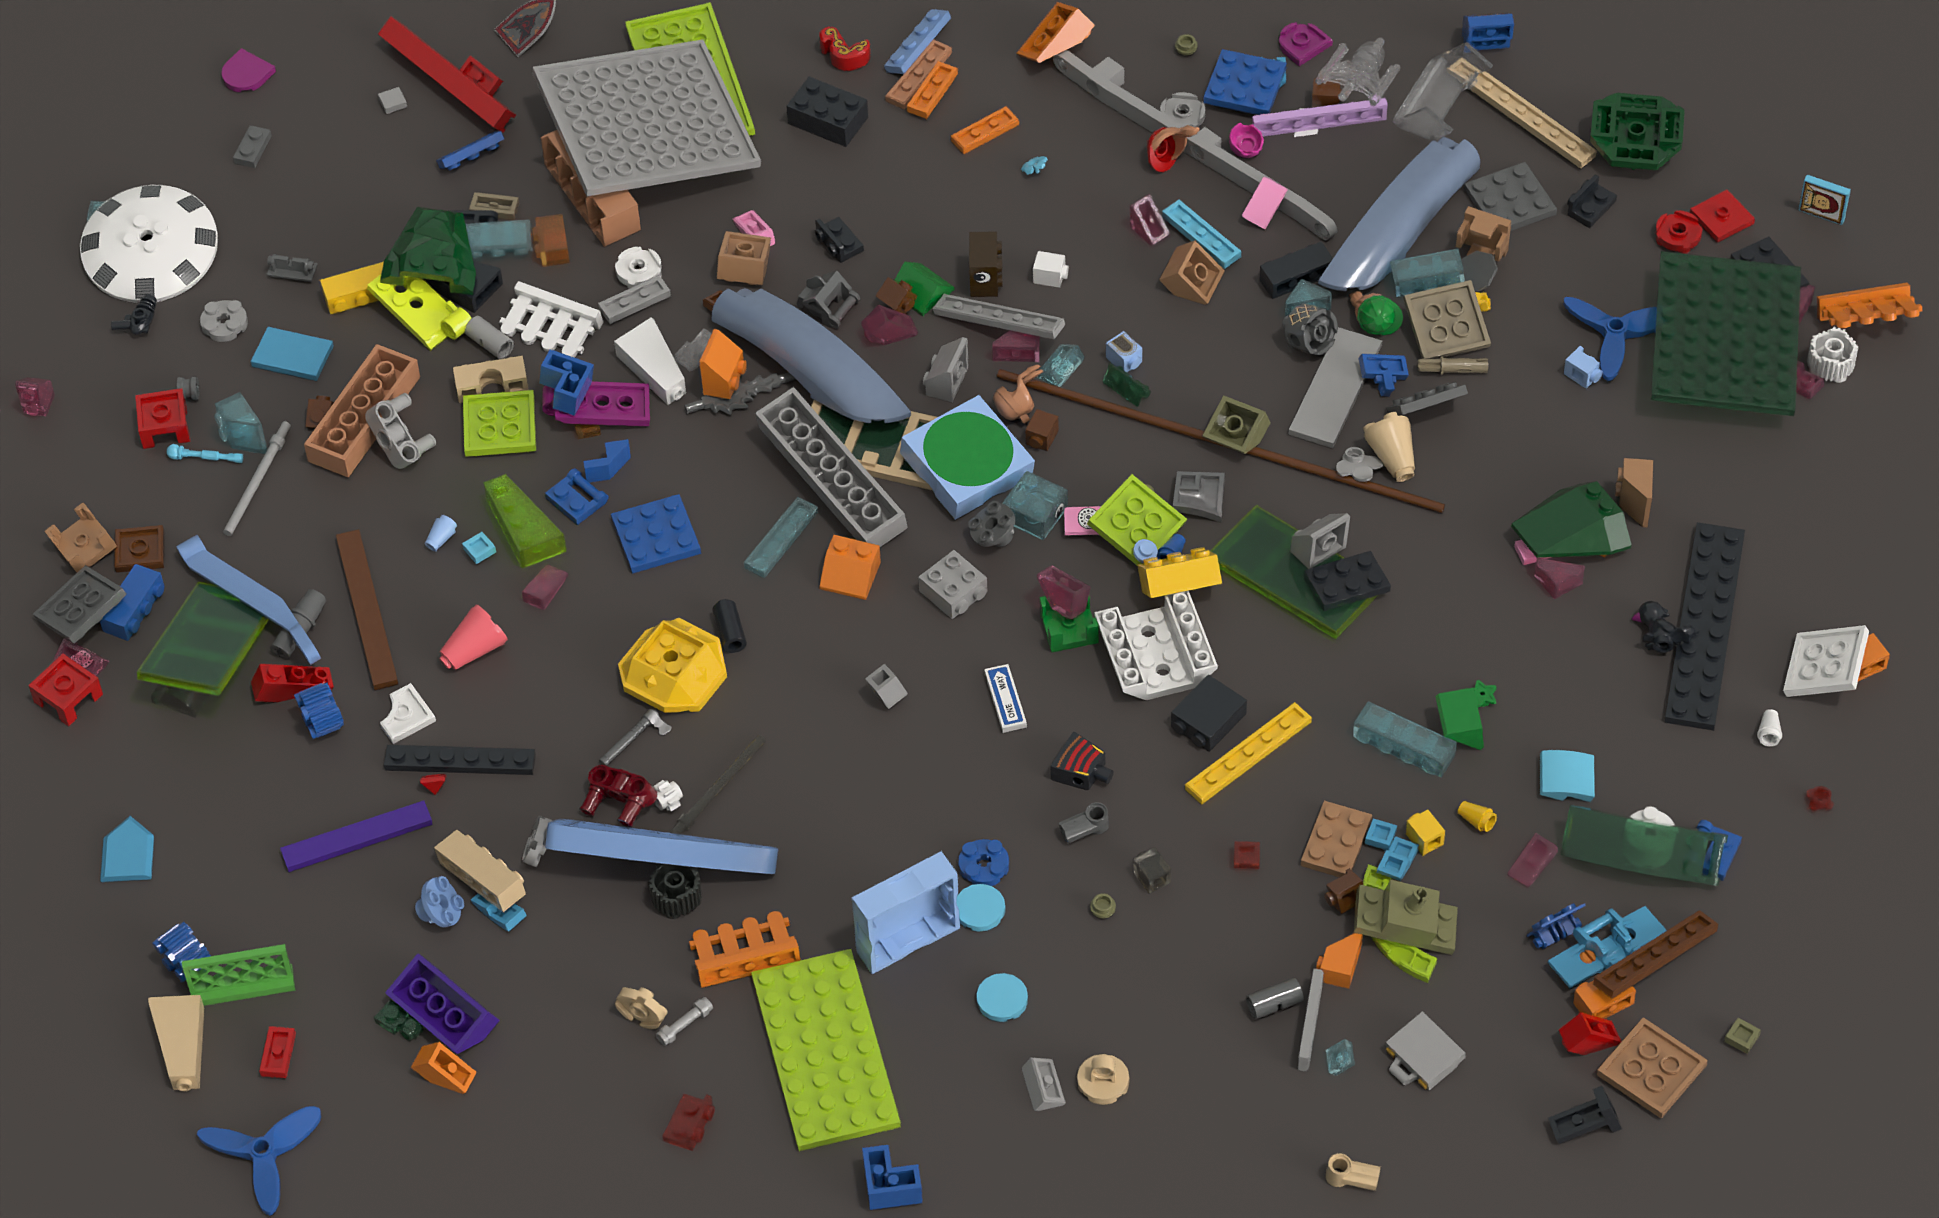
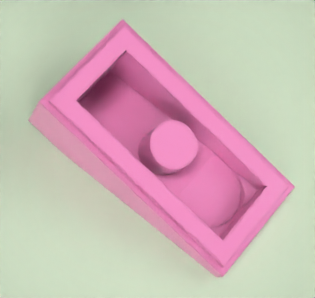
(752, 224)

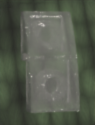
(691, 353)

